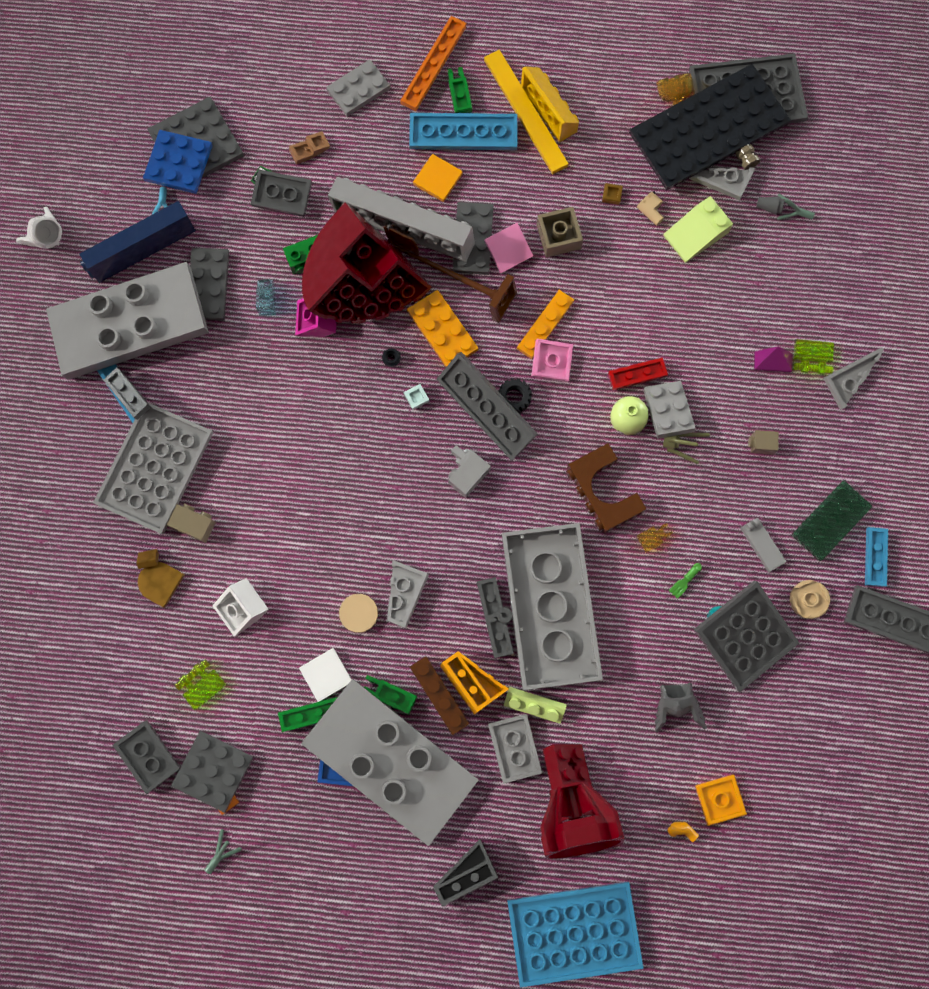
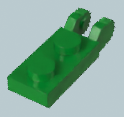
(459, 92)
(392, 695)

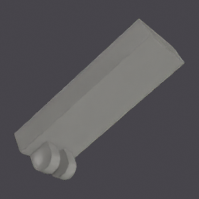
(763, 544)

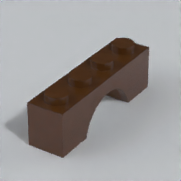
(439, 695)

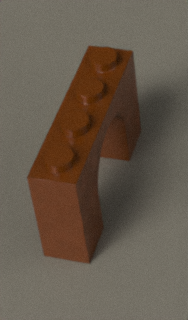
(607, 515)

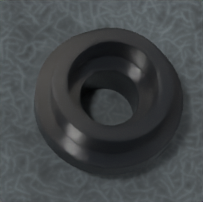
(391, 352)

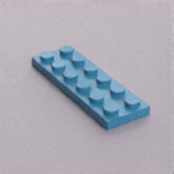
(463, 131)

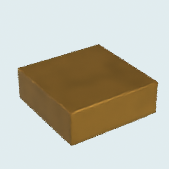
(612, 193)
(147, 558)

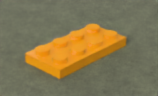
(441, 328)

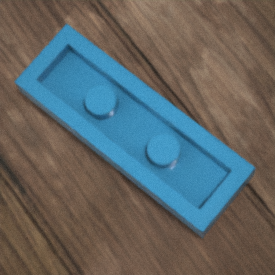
(876, 557)

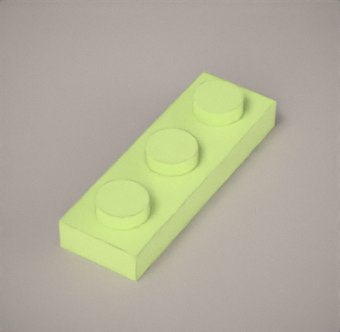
(535, 705)

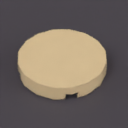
(809, 599)
(358, 613)

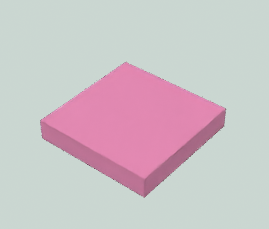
(508, 247)
(552, 360)

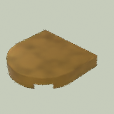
(159, 583)

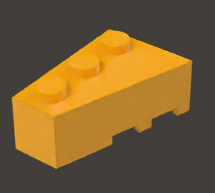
(471, 682)

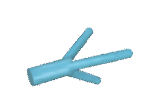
(162, 199)

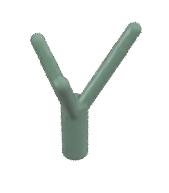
(799, 211)
(218, 854)

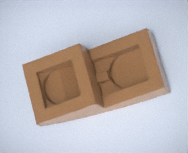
(313, 146)

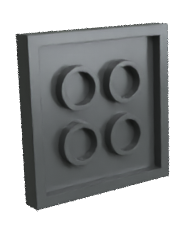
(212, 771)

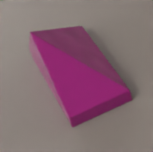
(773, 360)

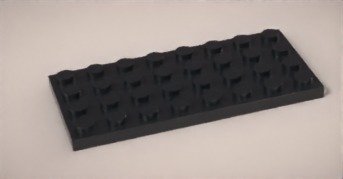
(709, 126)

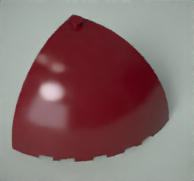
(357, 272)

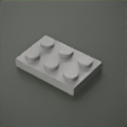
(358, 87)
(669, 409)
(515, 748)

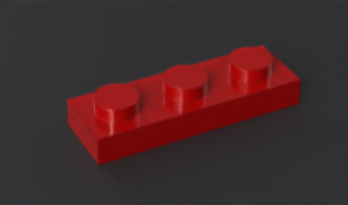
(637, 373)

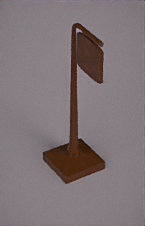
(500, 298)

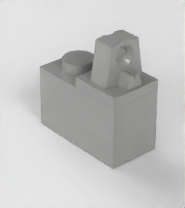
(469, 472)

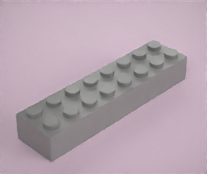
(422, 225)

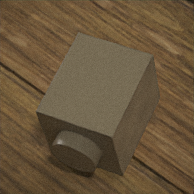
(763, 442)

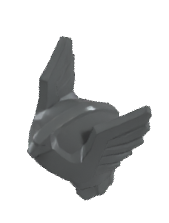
(678, 701)

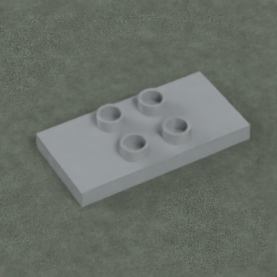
(126, 321)
(551, 607)
(390, 762)

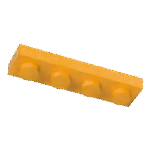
(545, 323)

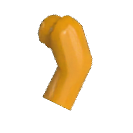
(683, 828)

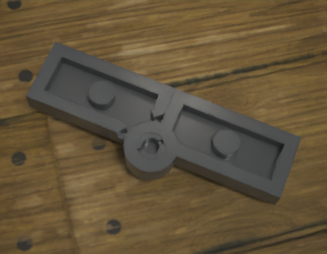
(495, 617)

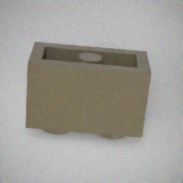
(191, 523)

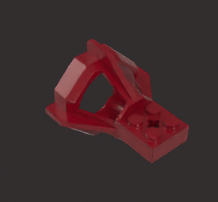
(573, 799)

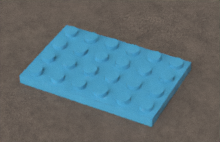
(574, 934)

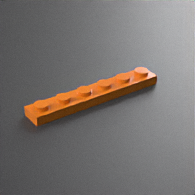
(433, 63)

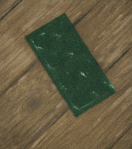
(831, 520)

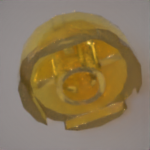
(675, 89)

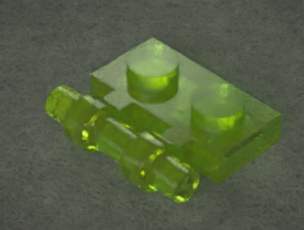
(813, 351)
(204, 689)

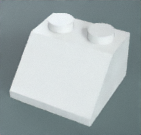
(240, 606)

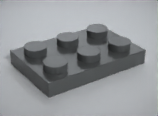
(281, 193)
(146, 757)

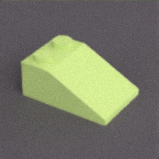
(698, 229)

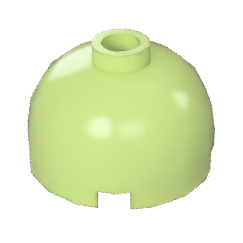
(629, 415)

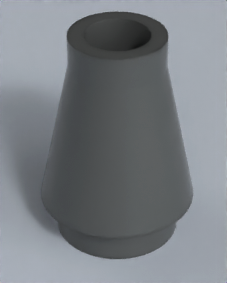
(771, 204)

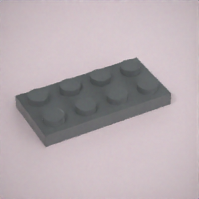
(481, 219)
(211, 278)

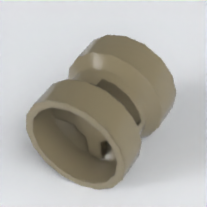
(748, 157)

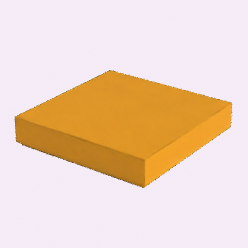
(437, 177)
(720, 799)

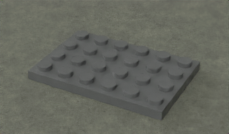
(777, 71)

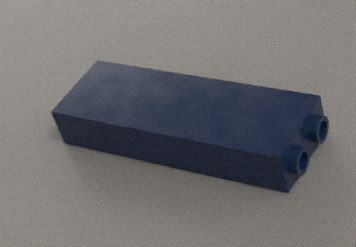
(137, 242)

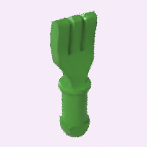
(681, 585)

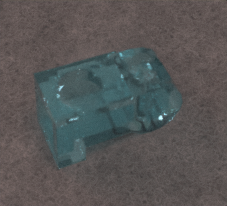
(265, 297)

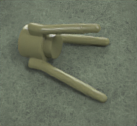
(674, 441)

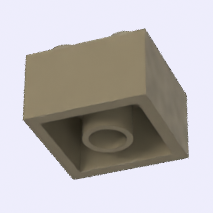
(559, 232)

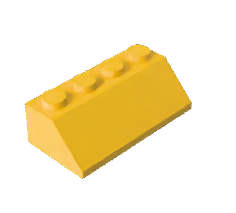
(549, 103)

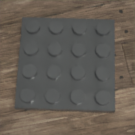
(204, 123)
(746, 636)

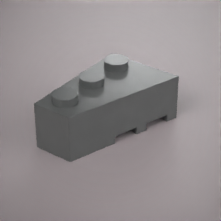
(466, 876)

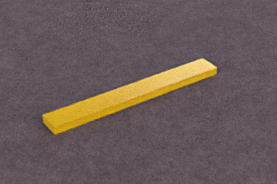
(526, 112)

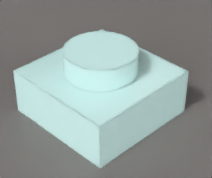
(416, 397)

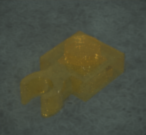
(651, 538)

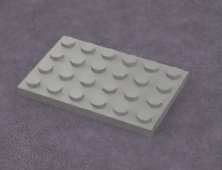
(153, 468)

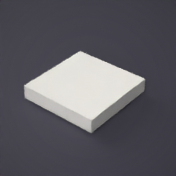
(325, 675)

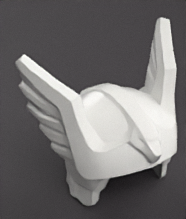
(42, 231)

